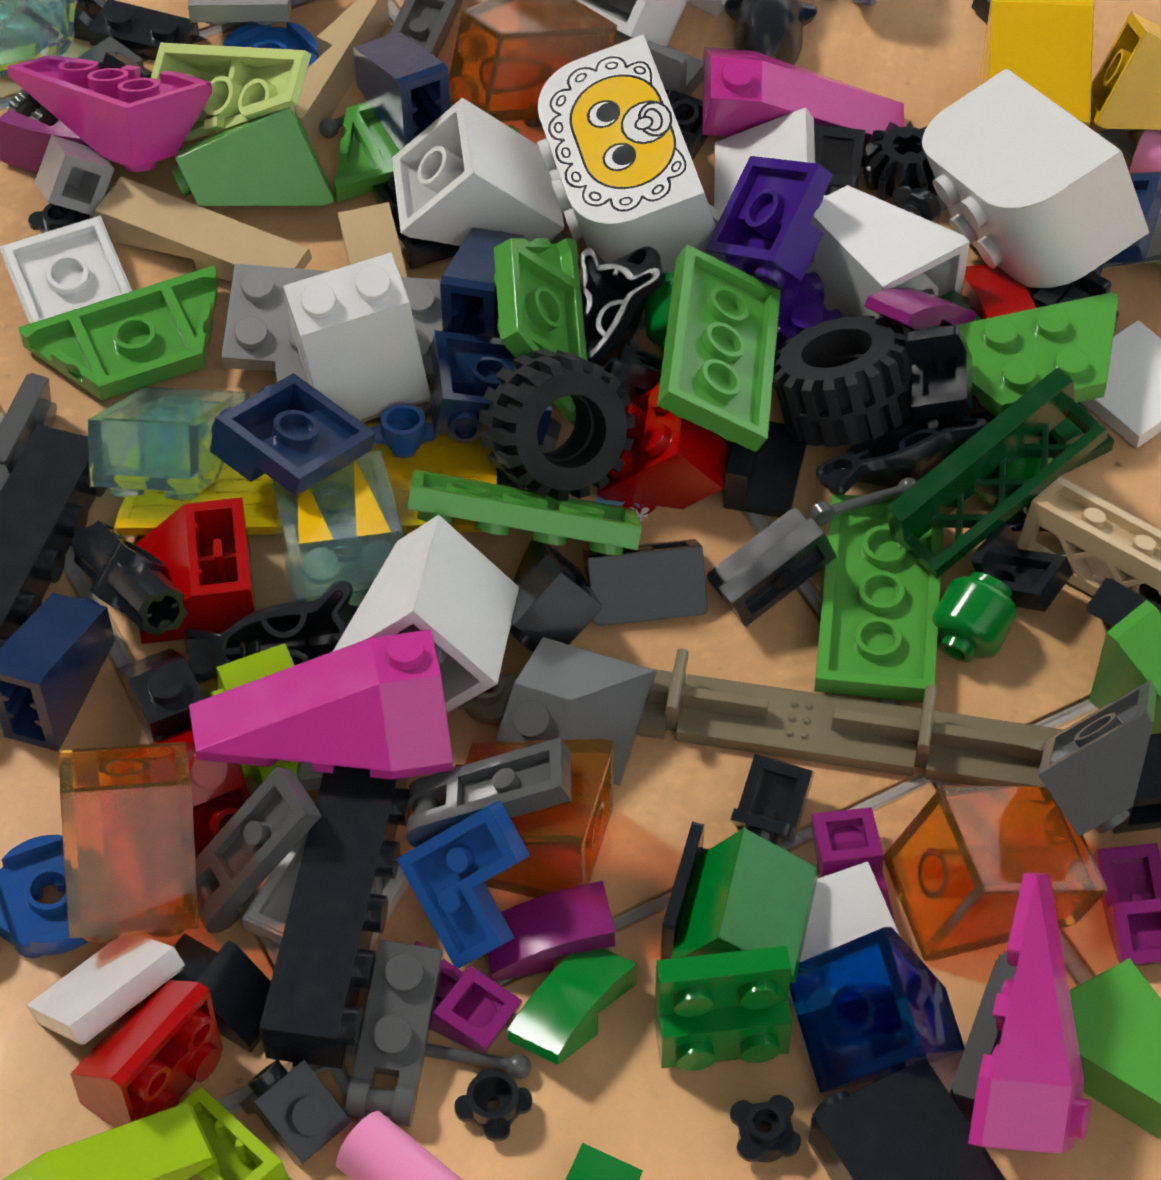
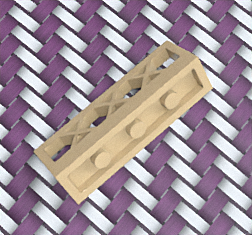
(1094, 528)

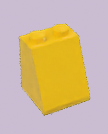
(1046, 47)
(1129, 80)

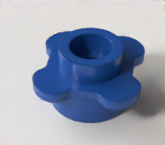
(403, 430)

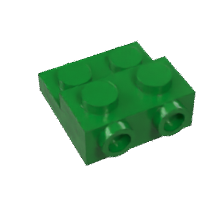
(723, 1007)

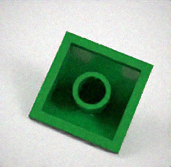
(747, 899)

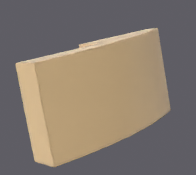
(370, 234)

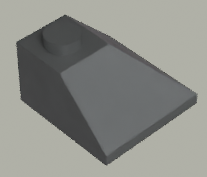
(577, 697)
(1099, 761)

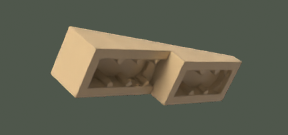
(334, 70)
(169, 225)

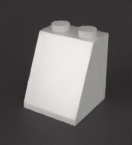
(474, 175)
(880, 248)
(358, 337)
(444, 586)

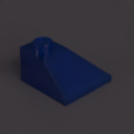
(871, 1010)

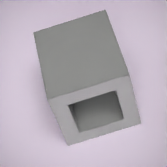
(73, 175)

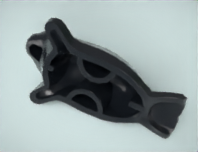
(771, 26)
(616, 298)
(901, 452)
(304, 626)

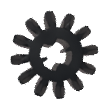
(896, 159)

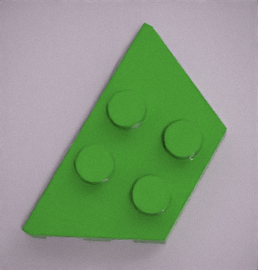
(364, 153)
(540, 301)
(131, 336)
(1025, 346)

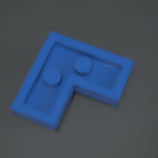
(451, 877)

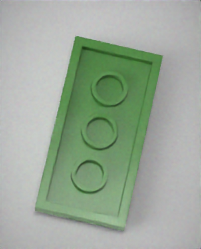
(720, 349)
(500, 507)
(876, 610)

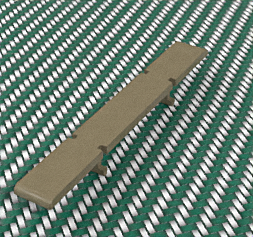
(843, 730)

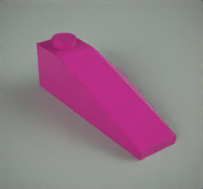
(753, 88)
(116, 109)
(353, 708)
(1035, 1076)

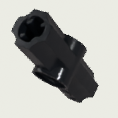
(128, 578)

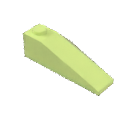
(243, 80)

